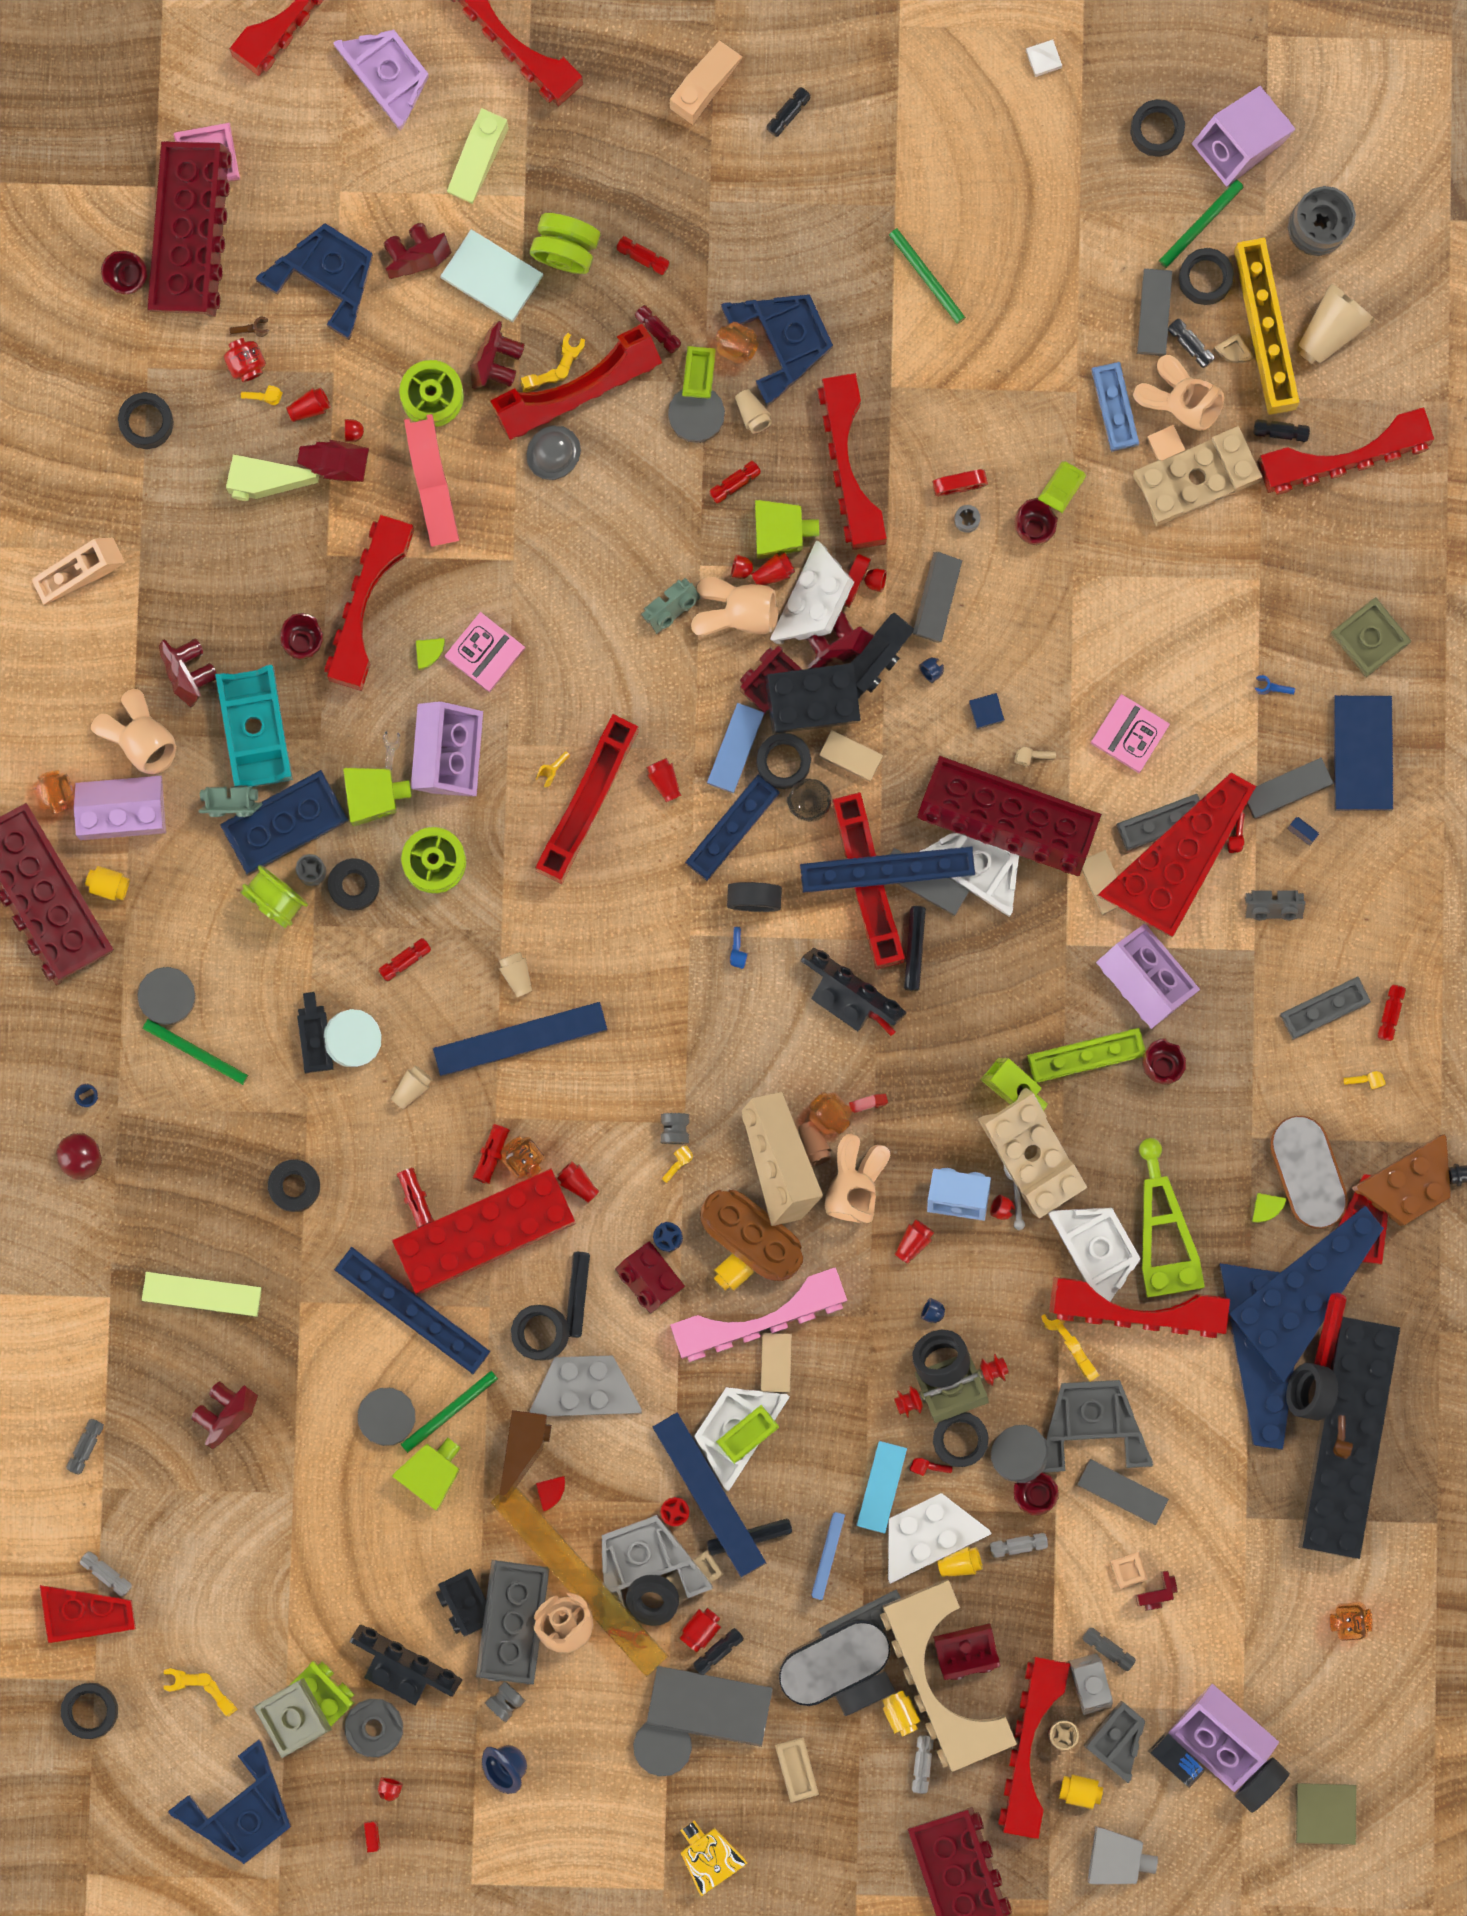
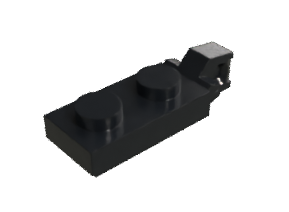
(311, 1024)

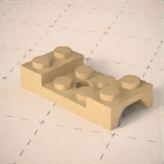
(1222, 460)
(1048, 1176)

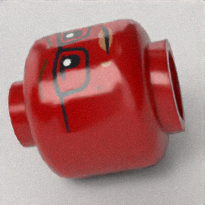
(244, 360)

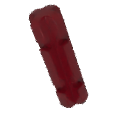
(658, 329)

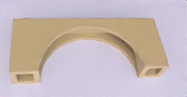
(912, 1623)

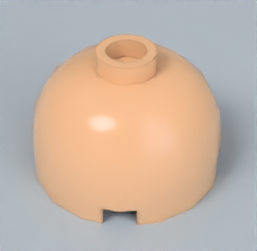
(564, 1623)

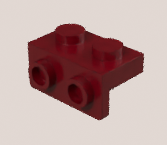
(753, 681)
(649, 1277)
(966, 1652)

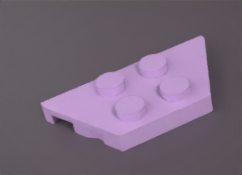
(386, 71)

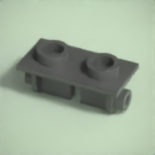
(1288, 906)

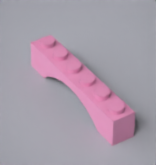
(701, 1334)

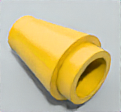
(960, 1563)

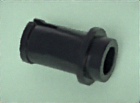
(1458, 1174)

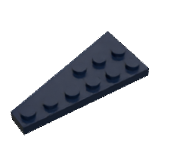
(1293, 1305)
(1261, 1387)

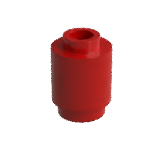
(700, 1629)

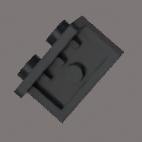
(464, 1601)

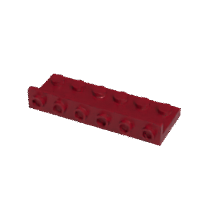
(189, 228)
(1009, 816)
(46, 899)
(959, 1866)

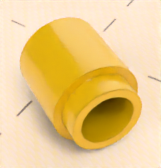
(107, 883)
(732, 1273)
(901, 1713)
(1081, 1791)

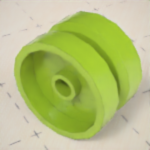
(565, 243)

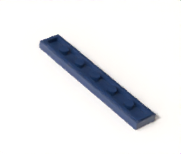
(887, 869)
(520, 1039)
(412, 1310)
(709, 1495)

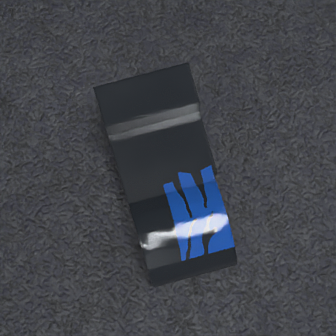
(1176, 1760)

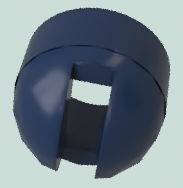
(931, 670)
(89, 1100)
(933, 1311)

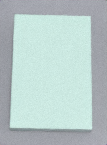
(491, 275)

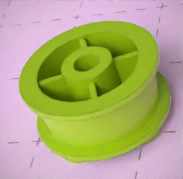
(426, 377)
(438, 876)
(273, 897)

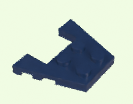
(332, 264)
(793, 332)
(249, 1819)

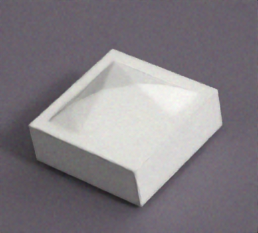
(1044, 58)

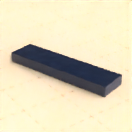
(732, 827)

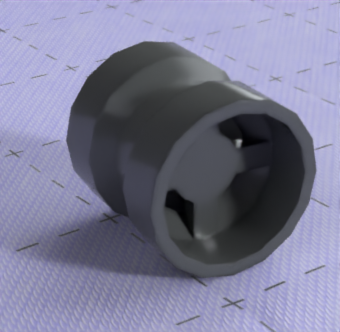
(307, 866)
(674, 1128)
(500, 1706)

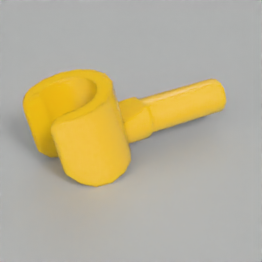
(272, 395)
(550, 770)
(1375, 1080)
(683, 1156)

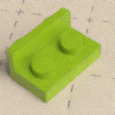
(331, 1697)

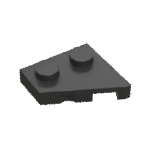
(1118, 1740)

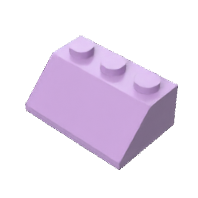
(446, 749)
(119, 808)
(1147, 975)
(1223, 1738)

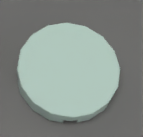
(352, 1038)

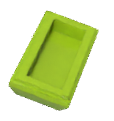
(699, 372)
(1062, 486)
(747, 1434)

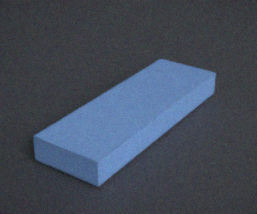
(1115, 406)
(735, 748)
(827, 1556)

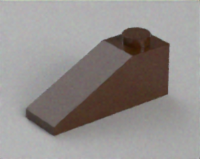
(524, 1445)

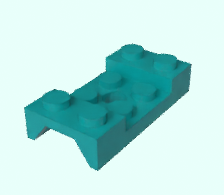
(260, 756)

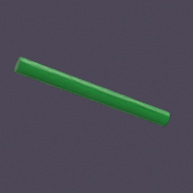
(1201, 223)
(927, 276)
(195, 1052)
(449, 1411)

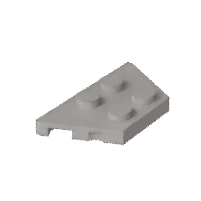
(585, 1388)

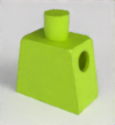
(781, 528)
(372, 793)
(1005, 1078)
(430, 1473)

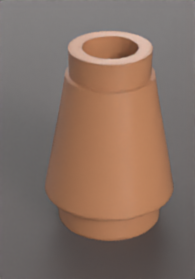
(814, 1144)

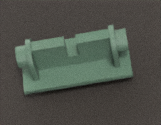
(681, 598)
(241, 801)

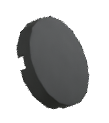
(696, 417)
(166, 995)
(386, 1416)
(1019, 1453)
(661, 1750)

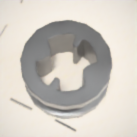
(958, 519)

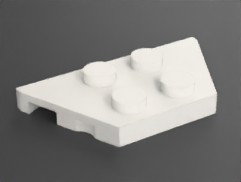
(815, 598)
(994, 871)
(1097, 1247)
(727, 1412)
(928, 1535)

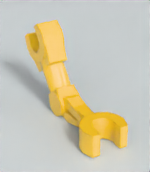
(533, 382)
(1073, 1346)
(201, 1679)

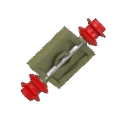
(953, 1399)

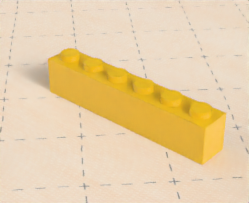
(1266, 326)

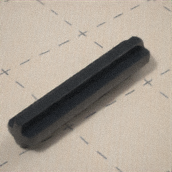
(914, 948)
(577, 1293)
(758, 1534)

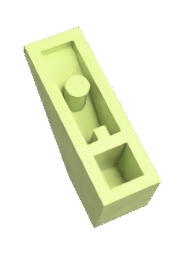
(478, 155)
(263, 478)

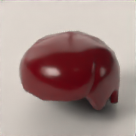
(124, 272)
(1035, 522)
(301, 636)
(1164, 1062)
(78, 1156)
(1037, 1495)

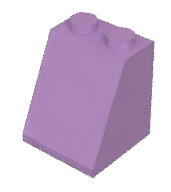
(1242, 135)

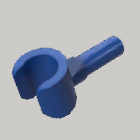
(1273, 687)
(737, 957)

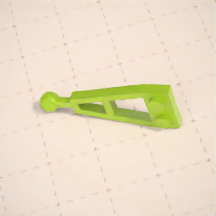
(1170, 1277)

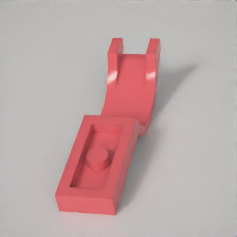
(431, 481)

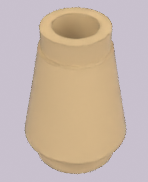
(754, 414)
(516, 973)
(411, 1087)

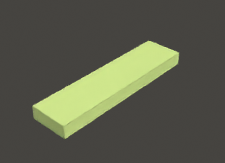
(201, 1294)

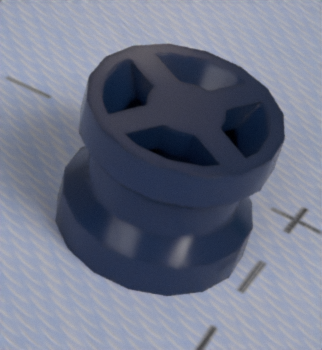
(665, 1233)

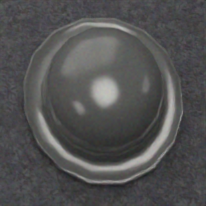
(553, 452)

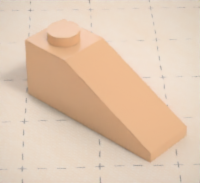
(704, 82)
(78, 569)

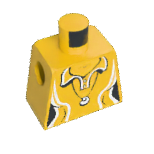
(709, 1857)

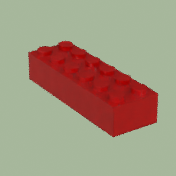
(483, 1232)

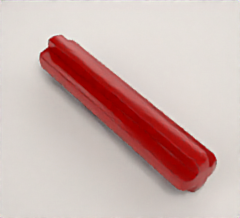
(1330, 1330)

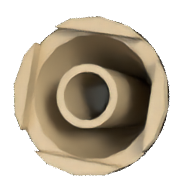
(1333, 325)

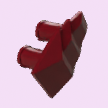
(424, 255)
(484, 366)
(335, 460)
(849, 644)
(184, 683)
(237, 1409)

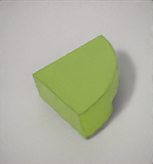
(429, 652)
(1267, 1207)

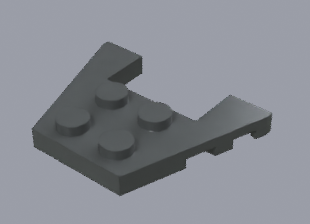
(1094, 1412)

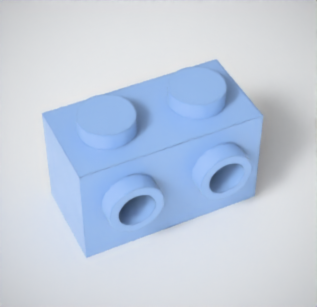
(959, 1194)

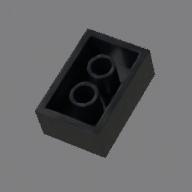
(812, 698)

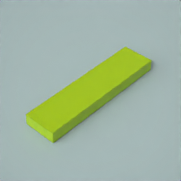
(1086, 1055)

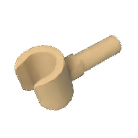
(1024, 755)

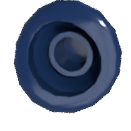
(504, 1768)

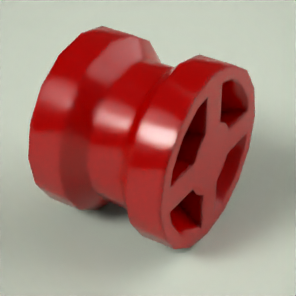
(673, 1508)

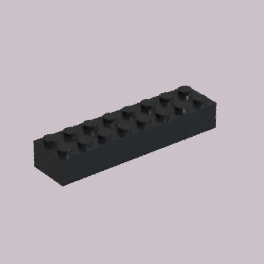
(1341, 1486)

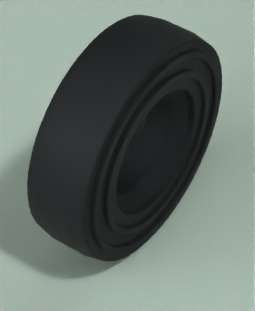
(347, 867)
(276, 1180)
(657, 1585)

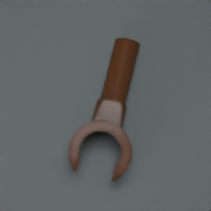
(251, 328)
(1341, 1447)

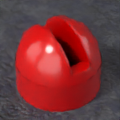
(353, 430)
(741, 567)
(876, 579)
(1001, 1207)
(389, 1789)

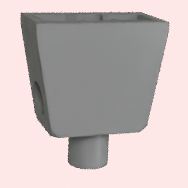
(1091, 1683)
(1118, 1859)

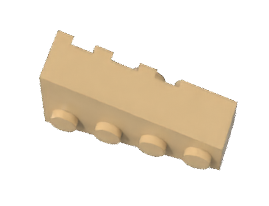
(780, 1159)

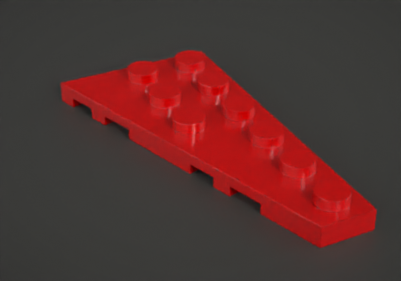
(1172, 870)

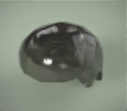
(809, 800)

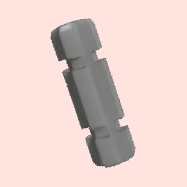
(1019, 1545)
(105, 1573)
(922, 1764)

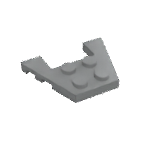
(647, 1550)

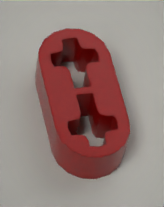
(960, 482)
(857, 574)

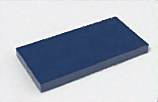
(1363, 753)
(285, 822)

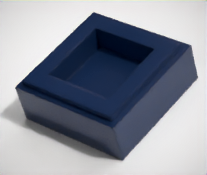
(986, 711)
(1303, 831)

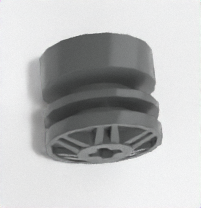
(1326, 206)

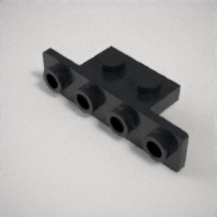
(880, 653)
(848, 995)
(401, 1669)

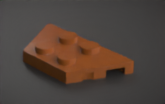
(1410, 1183)

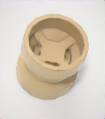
(1067, 1735)

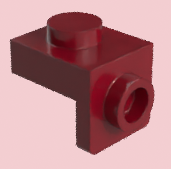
(1154, 1599)

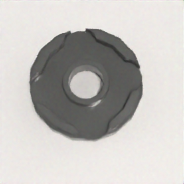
(356, 1727)

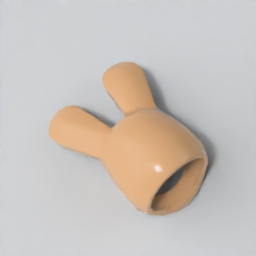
(1191, 401)
(747, 609)
(140, 737)
(852, 1192)

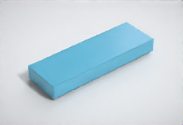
(881, 1487)

